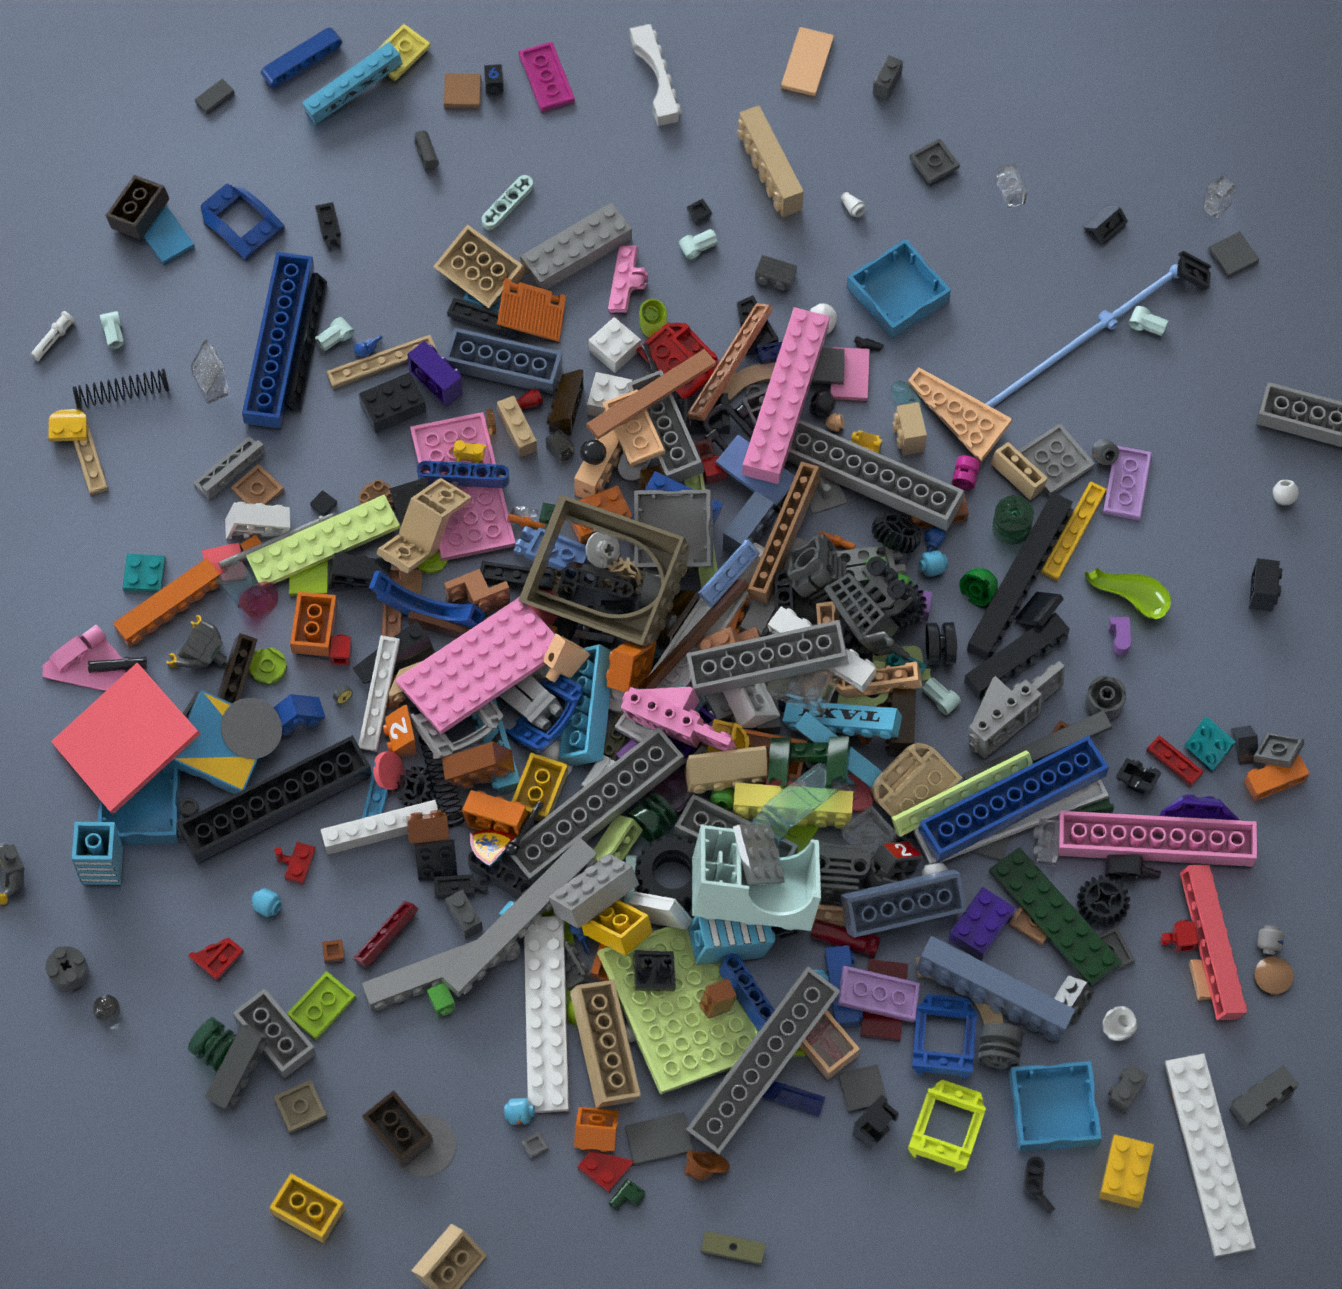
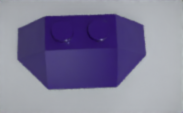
(1196, 807)

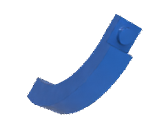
(406, 601)

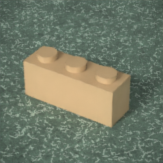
(516, 426)
(1019, 471)

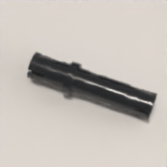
(116, 664)

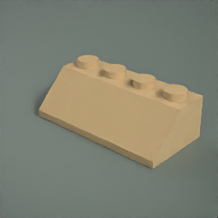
(725, 768)

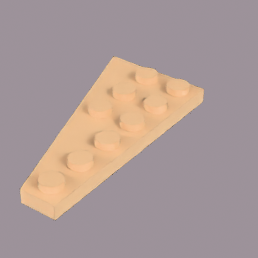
(968, 418)

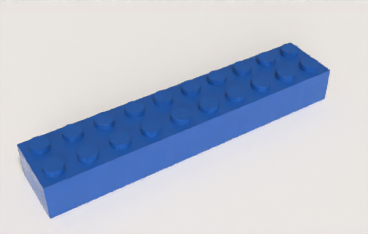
(277, 340)
(1013, 799)

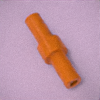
(525, 521)
(838, 541)

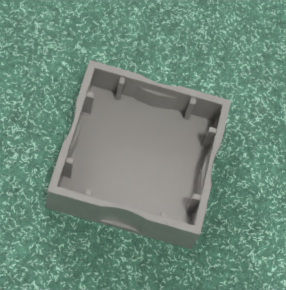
(682, 513)

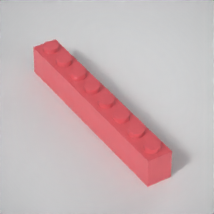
(1213, 942)

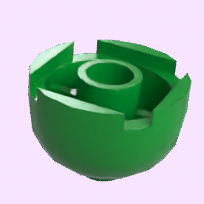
(979, 586)

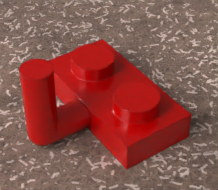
(299, 862)

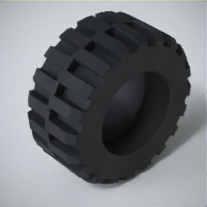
(657, 854)

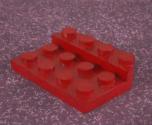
(673, 346)

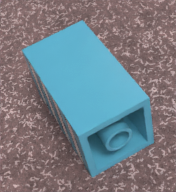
(97, 853)
(718, 938)

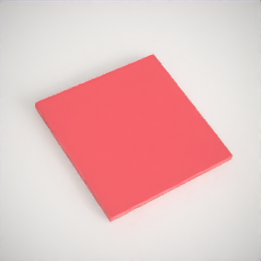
(125, 738)

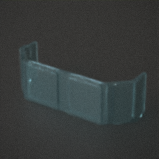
(799, 800)

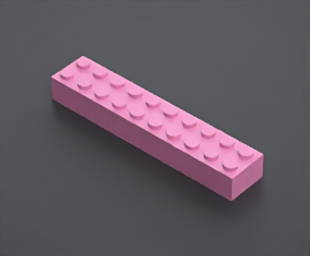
(785, 396)
(1158, 838)

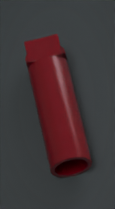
(838, 936)

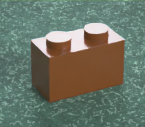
(427, 827)
(717, 998)

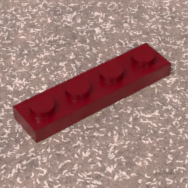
(385, 934)

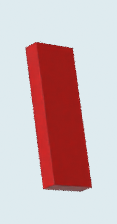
(1175, 761)

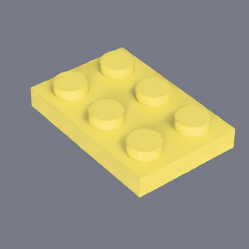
(410, 46)

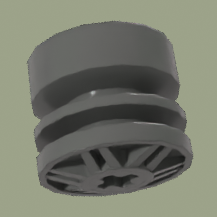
(1000, 1045)

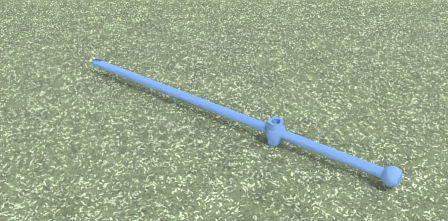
(1107, 319)

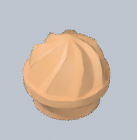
(835, 422)

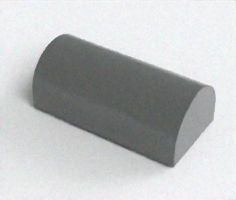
(425, 150)

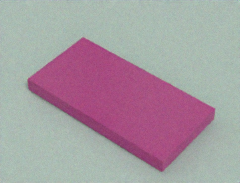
(546, 76)

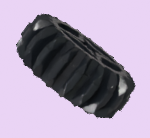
(896, 532)
(915, 612)
(1090, 909)

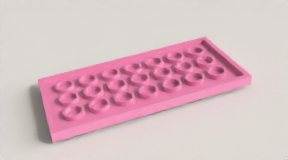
(482, 522)
(478, 665)

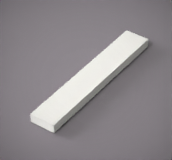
(379, 693)

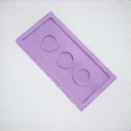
(1127, 483)
(878, 994)

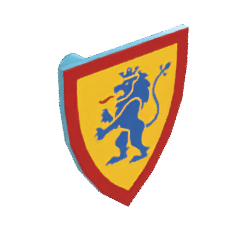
(489, 845)

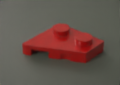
(217, 957)
(605, 1169)

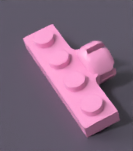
(626, 279)

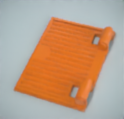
(531, 310)

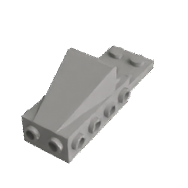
(1008, 711)

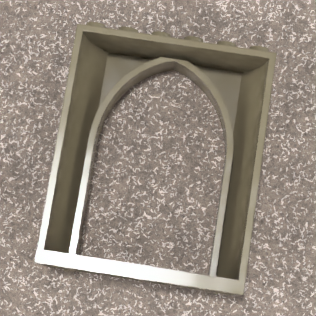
(665, 548)

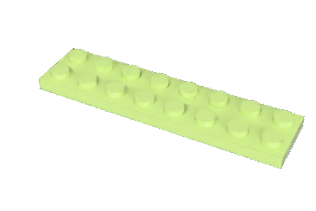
(322, 540)

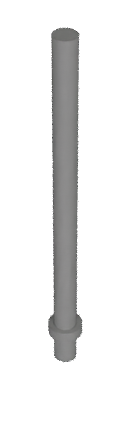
(242, 555)

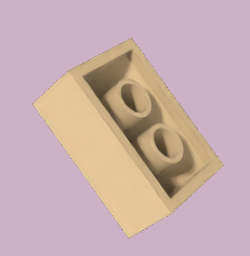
(449, 1260)

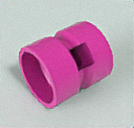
(966, 472)

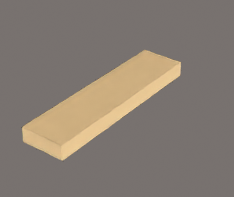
(91, 465)

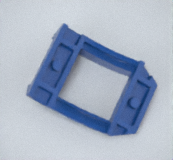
(252, 239)
(537, 740)
(945, 1062)

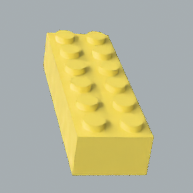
(833, 812)

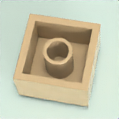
(910, 429)

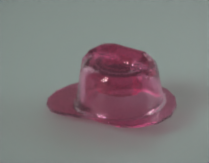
(258, 599)

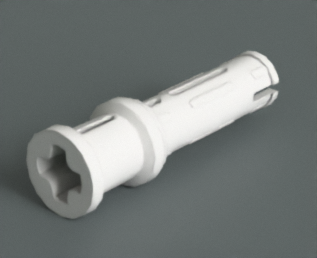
(57, 329)

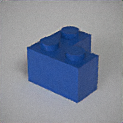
(299, 711)

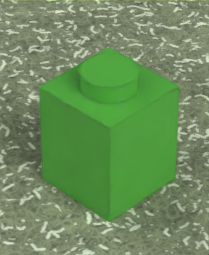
(441, 1000)

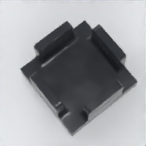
(873, 1123)

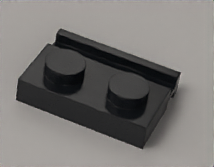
(1193, 270)

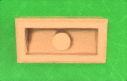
(830, 913)
(1199, 980)

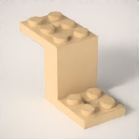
(423, 525)

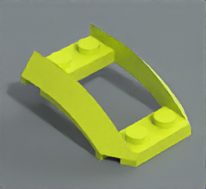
(938, 1149)

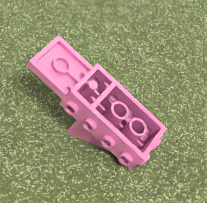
(674, 714)

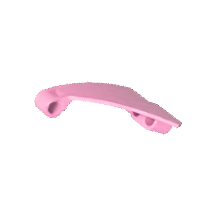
(71, 660)

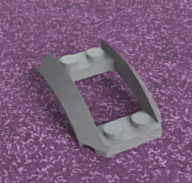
(441, 745)

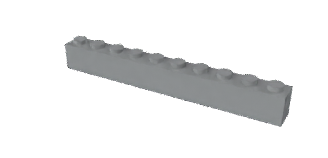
(517, 919)

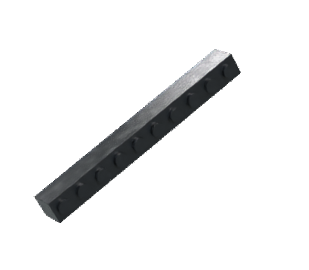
(1019, 576)

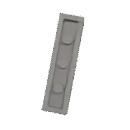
(229, 470)

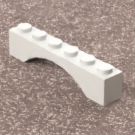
(645, 45)

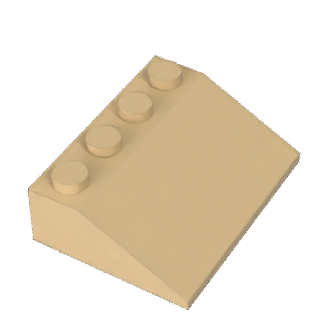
(479, 266)

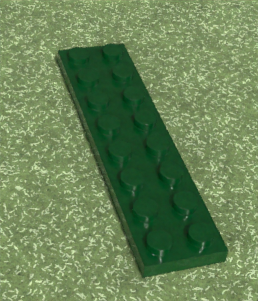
(1055, 916)

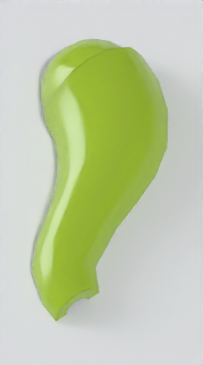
(1141, 590)

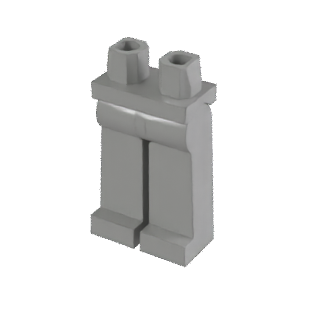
(856, 560)
(537, 710)

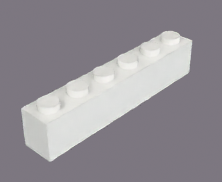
(857, 672)
(371, 828)

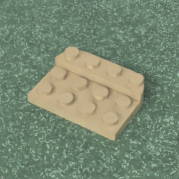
(912, 779)

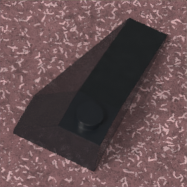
(413, 648)

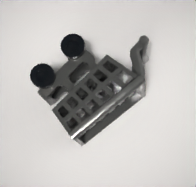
(883, 627)

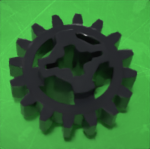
(415, 787)

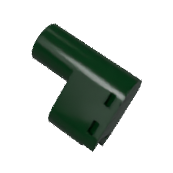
(628, 1191)

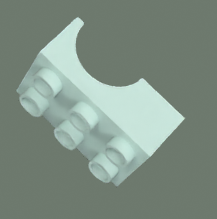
(723, 891)

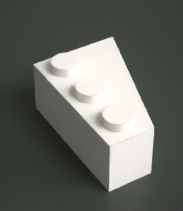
(257, 519)

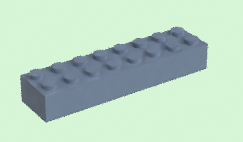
(995, 988)

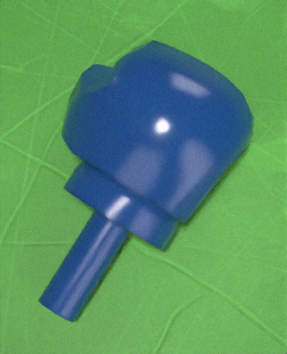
(365, 348)
(934, 538)
(580, 936)

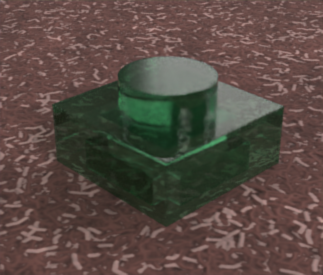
(546, 512)

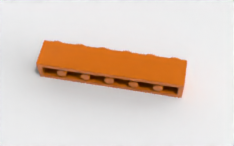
(167, 602)

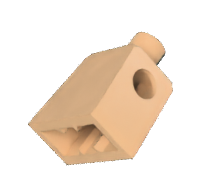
(564, 657)

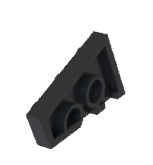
(766, 334)

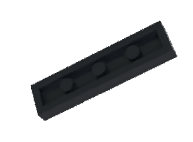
(478, 316)
(514, 575)

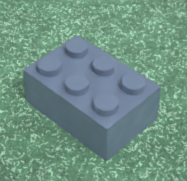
(749, 523)

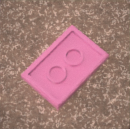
(855, 376)

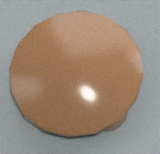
(376, 489)
(1273, 975)

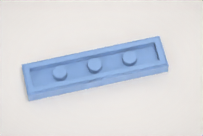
(728, 573)

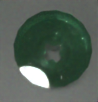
(1012, 529)
(654, 816)
(211, 1042)

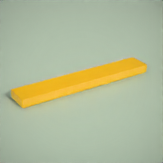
(1073, 531)

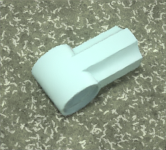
(694, 245)
(1143, 319)
(111, 325)
(337, 331)
(945, 700)

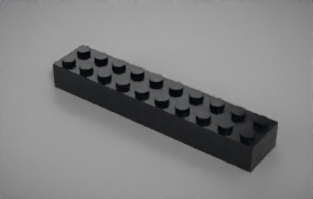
(274, 799)

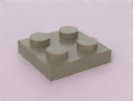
(300, 1106)

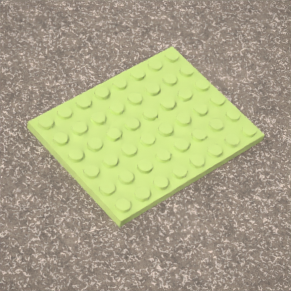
(670, 1025)

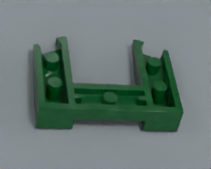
(834, 752)

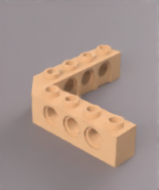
(898, 677)

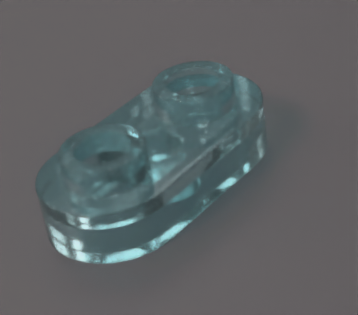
(904, 396)

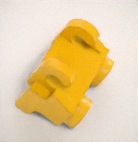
(867, 440)
(469, 451)

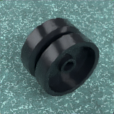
(937, 643)

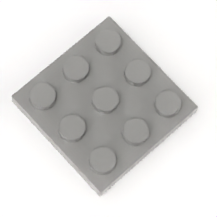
(1057, 458)
(759, 854)

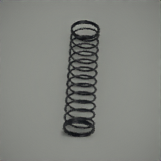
(79, 402)
(458, 814)

